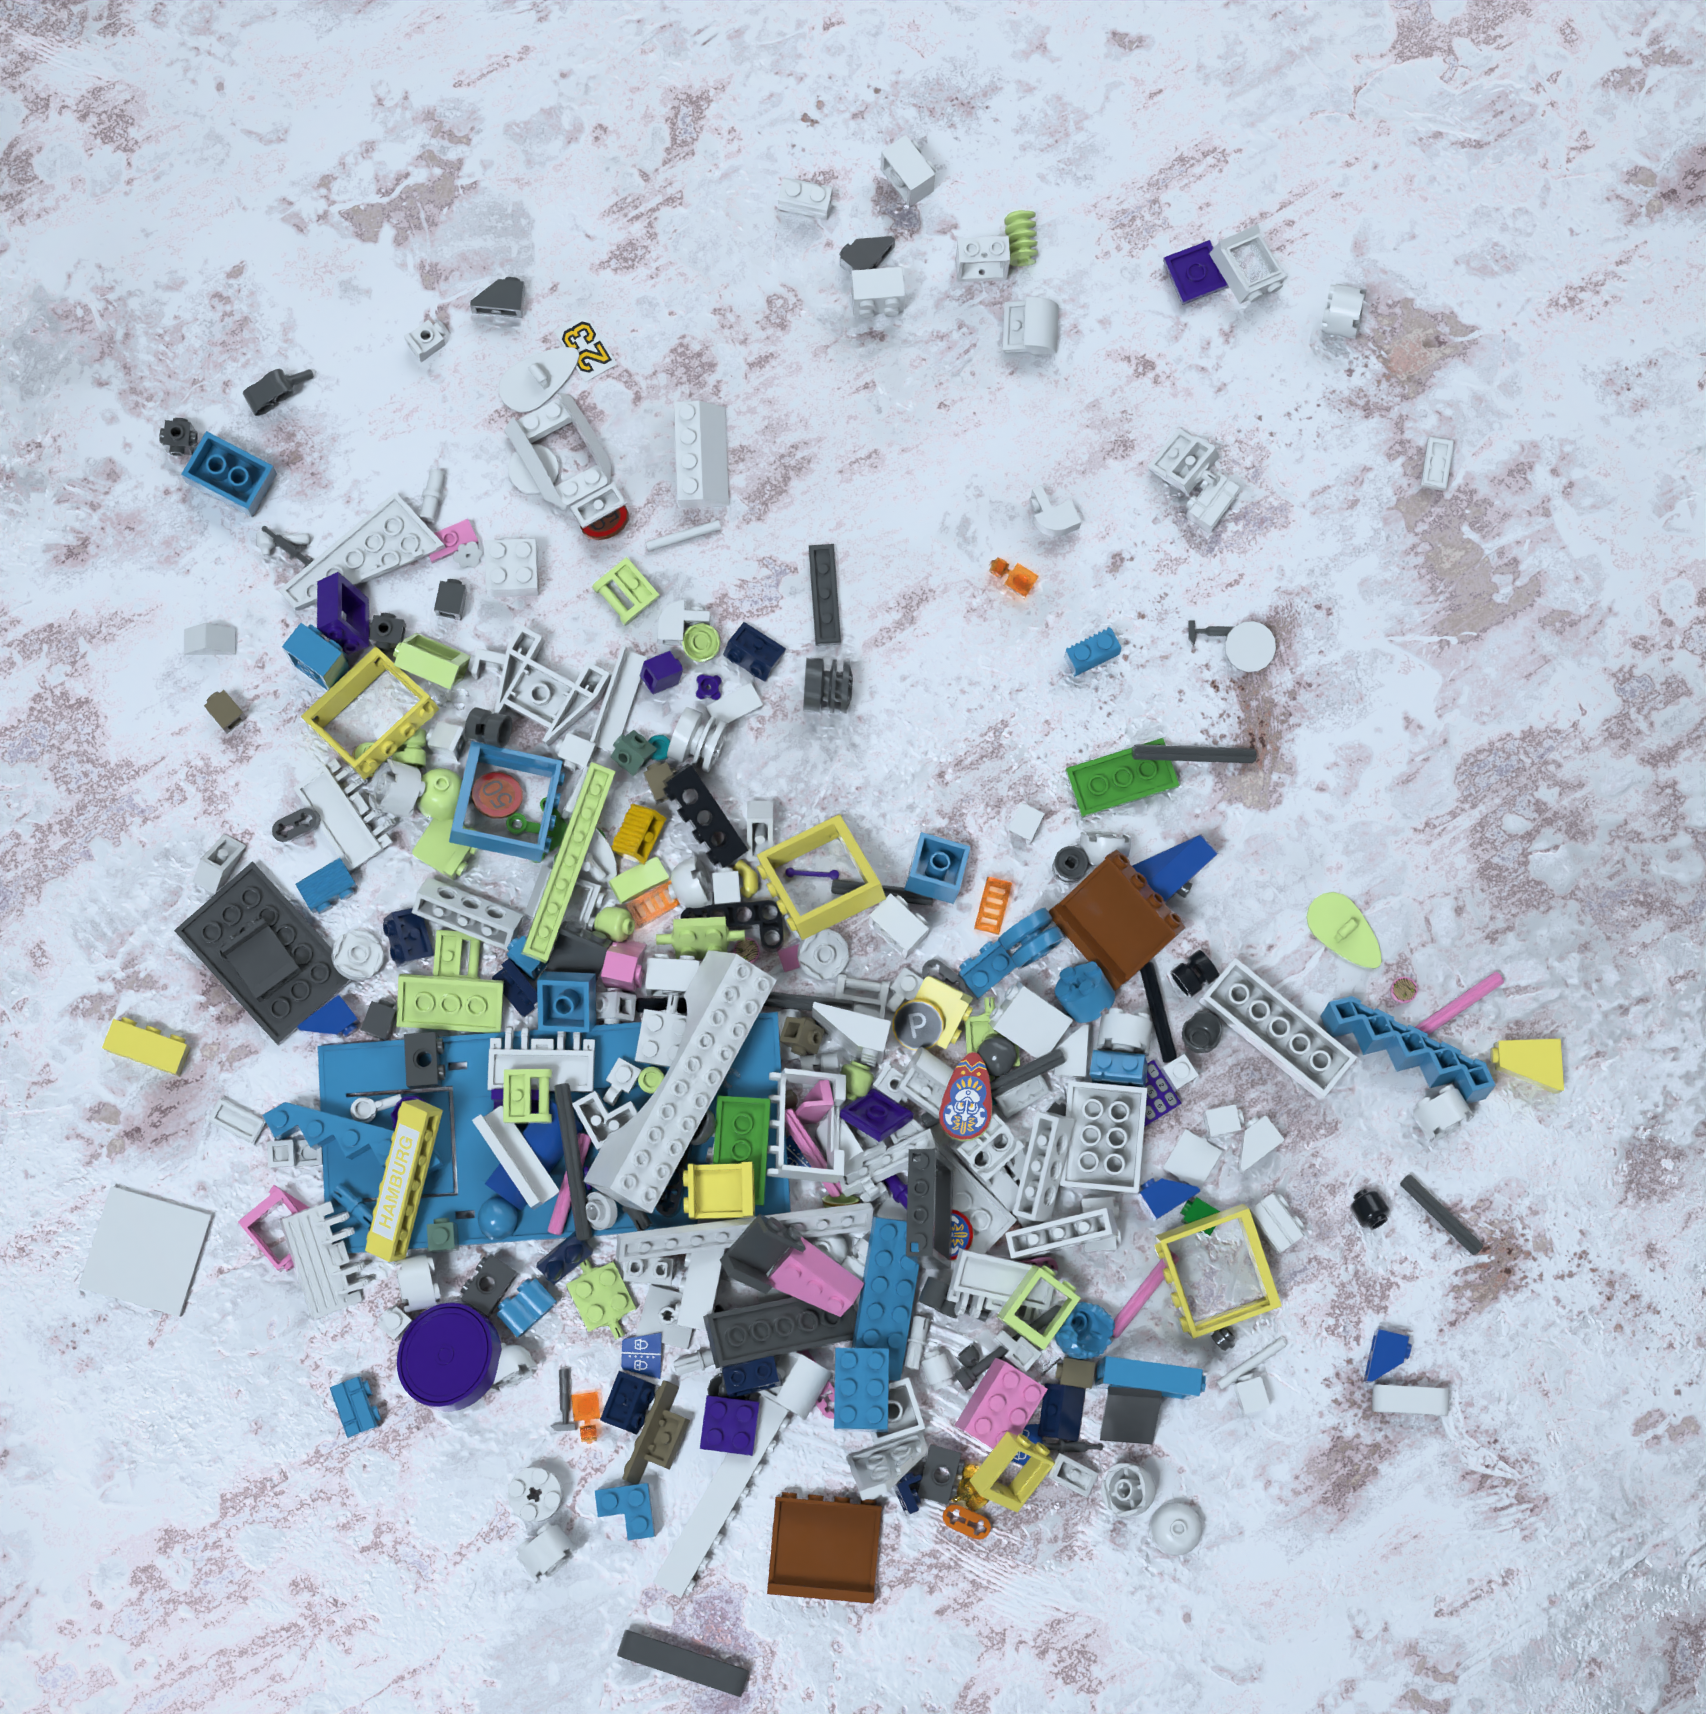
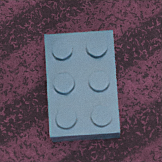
(229, 474)
(315, 656)
(861, 1389)

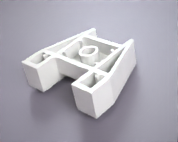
(543, 693)

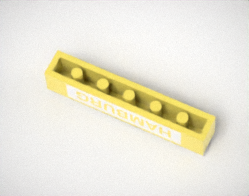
(403, 1180)

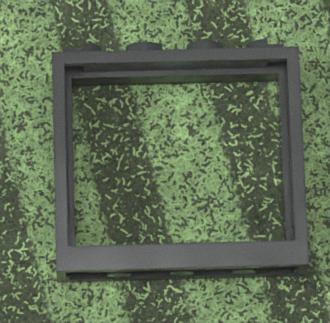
(929, 1208)

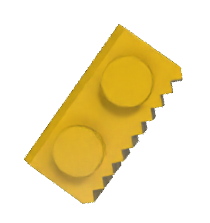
(638, 833)

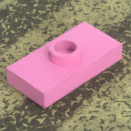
(452, 537)

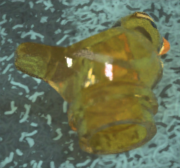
(967, 1492)

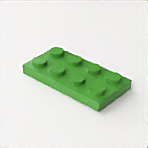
(1119, 780)
(743, 1136)

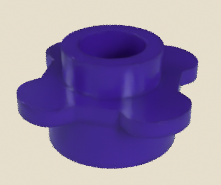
(713, 681)

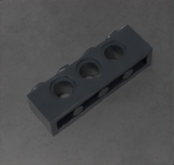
(732, 845)

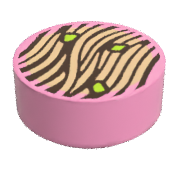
(747, 949)
(1403, 990)

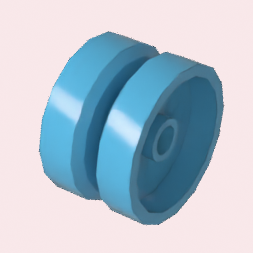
(1030, 935)

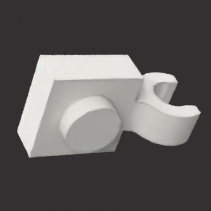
(905, 988)
(623, 1078)
(873, 1193)
(1020, 1352)

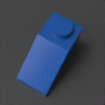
(331, 1020)
(1165, 1195)
(1386, 1353)

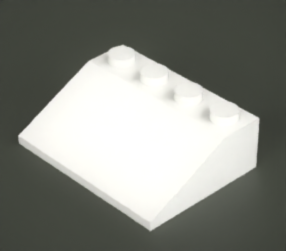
(857, 1033)
(1105, 1137)

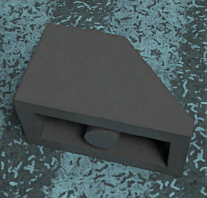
(866, 253)
(501, 298)

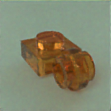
(1019, 580)
(586, 1408)

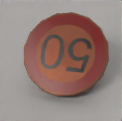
(608, 525)
(497, 795)

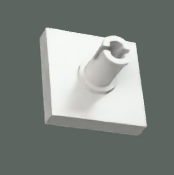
(659, 1318)

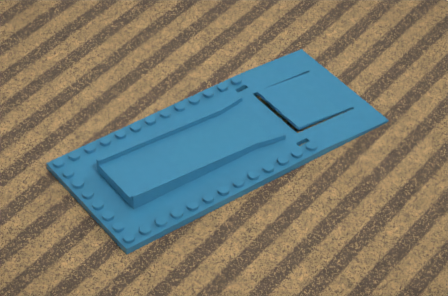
(382, 1068)

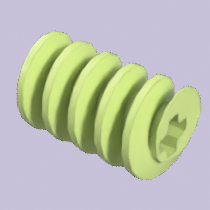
(1019, 237)

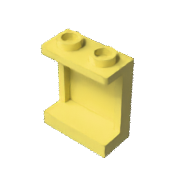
(720, 1191)

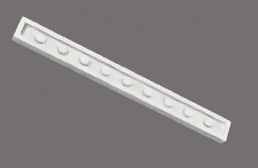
(724, 1233)

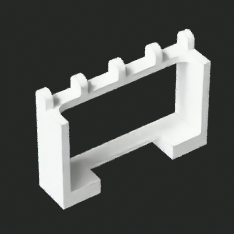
(835, 1157)

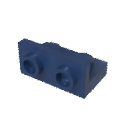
(753, 651)
(407, 937)
(517, 988)
(751, 1377)
(628, 1402)
(908, 1498)

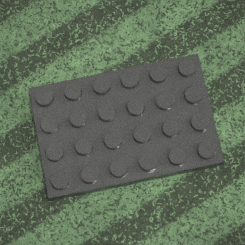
(226, 913)

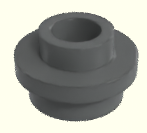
(1223, 1338)

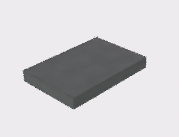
(1130, 1415)

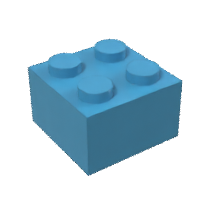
(937, 868)
(566, 1001)

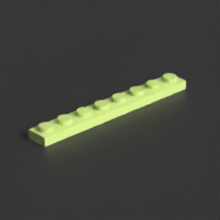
(568, 862)

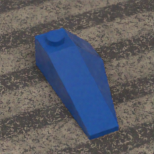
(1176, 866)

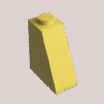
(1531, 1061)

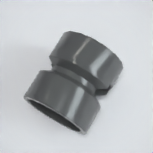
(488, 727)
(1069, 865)

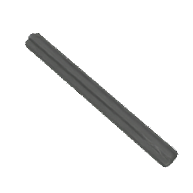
(1014, 1078)
(572, 1160)

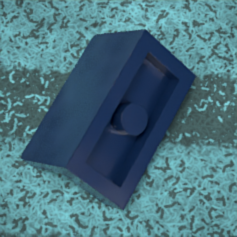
(1061, 1412)

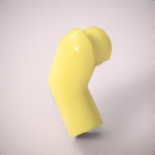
(750, 879)

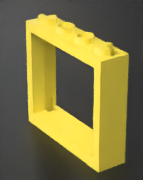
(347, 690)
(835, 910)
(1268, 1302)

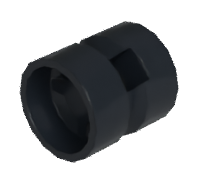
(1188, 980)

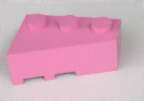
(624, 966)
(815, 1279)

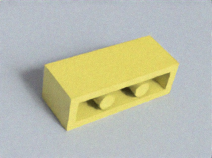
(146, 1046)

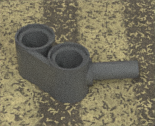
(273, 386)
(935, 1295)

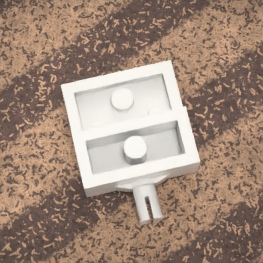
(1185, 461)
(660, 1035)

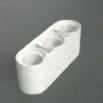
(1410, 1400)

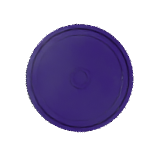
(449, 1357)

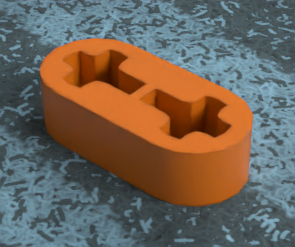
(969, 1516)

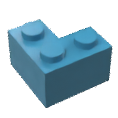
(631, 1501)

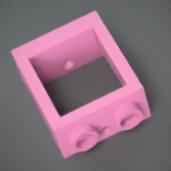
(257, 1215)

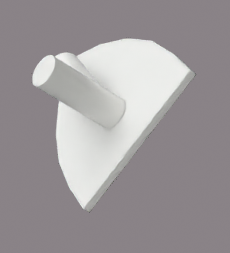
(599, 862)

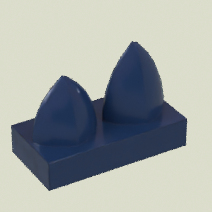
(564, 1258)

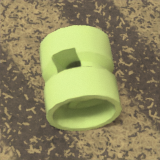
(411, 750)

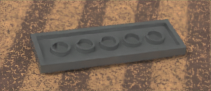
(774, 1330)

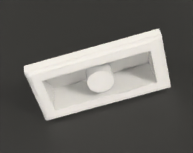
(598, 505)

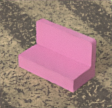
(816, 1103)

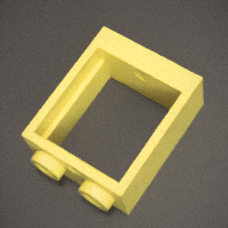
(1024, 1483)

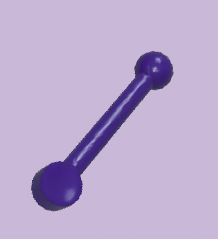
(790, 872)

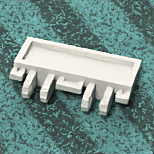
(342, 814)
(567, 1066)
(319, 1260)
(996, 1280)

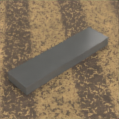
(824, 595)

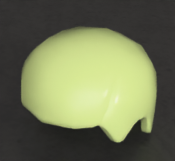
(701, 642)

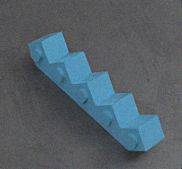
(1408, 1047)
(322, 1128)

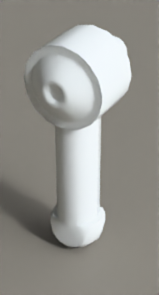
(266, 543)

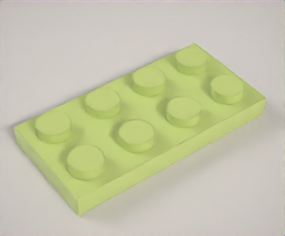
(450, 1003)

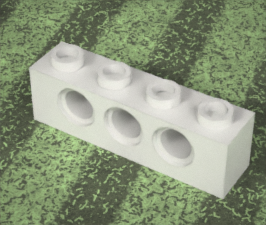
(467, 913)
(1043, 1166)
(1061, 1234)

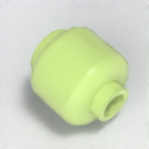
(615, 923)
(857, 1079)

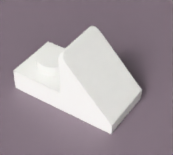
(1073, 1475)

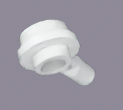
(365, 1109)

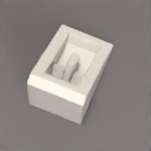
(209, 640)

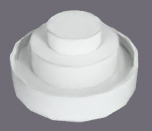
(600, 1210)

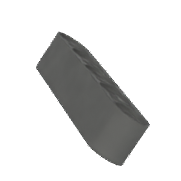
(683, 1663)

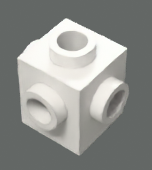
(615, 1006)

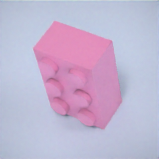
(1000, 1404)

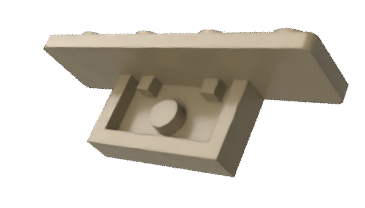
(659, 1436)

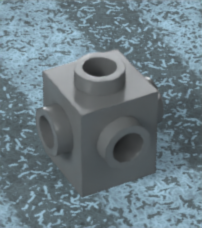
(181, 444)
(394, 627)

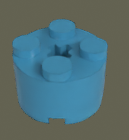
(1084, 992)

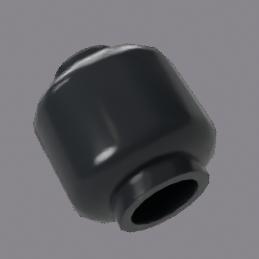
(1369, 1209)

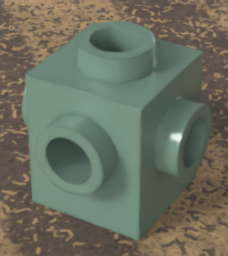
(632, 752)

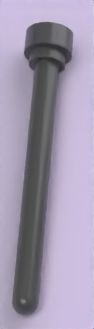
(968, 1376)

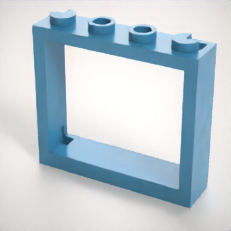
(517, 761)
(1171, 1380)

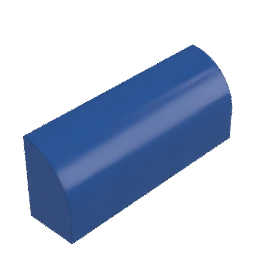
(548, 1147)

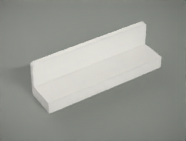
(618, 700)
(517, 1158)

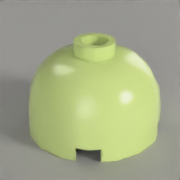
(440, 794)

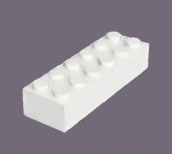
(1278, 1029)

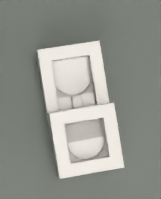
(292, 1154)

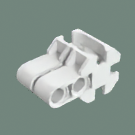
(990, 1168)

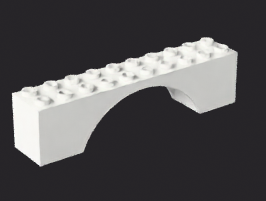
(646, 1150)

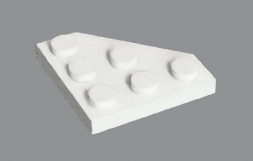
(883, 1466)

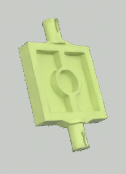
(699, 935)
(978, 1028)
(601, 1297)

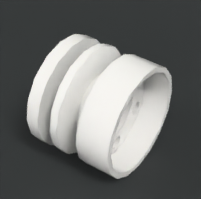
(698, 740)

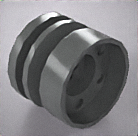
(827, 685)

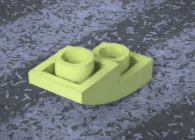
(638, 879)

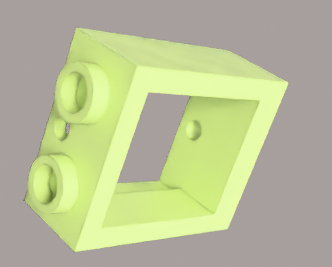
(431, 660)
(1022, 1291)

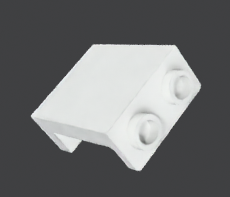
(1029, 1021)

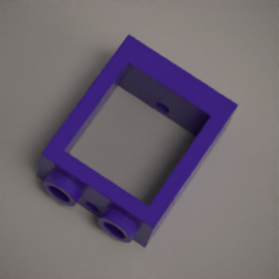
(339, 595)

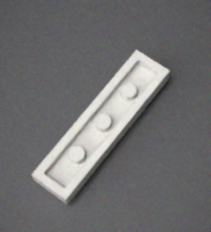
(887, 1163)

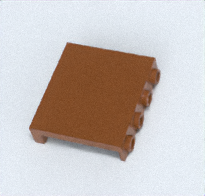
(1116, 919)
(824, 1548)

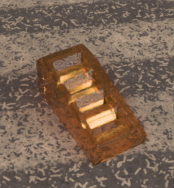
(1000, 884)
(641, 922)

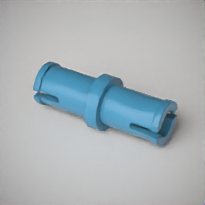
(353, 1205)

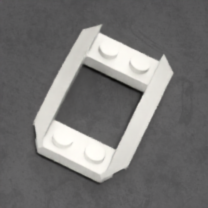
(545, 421)

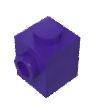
(661, 672)

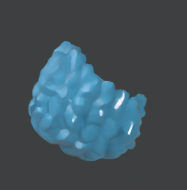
(1085, 1331)

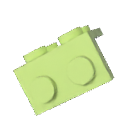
(439, 853)

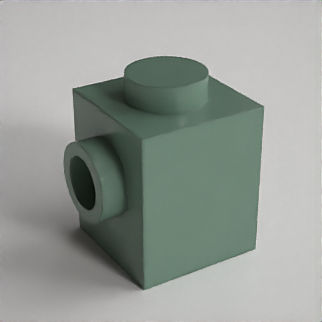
(442, 1236)

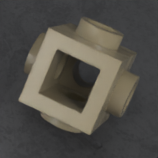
(802, 1035)

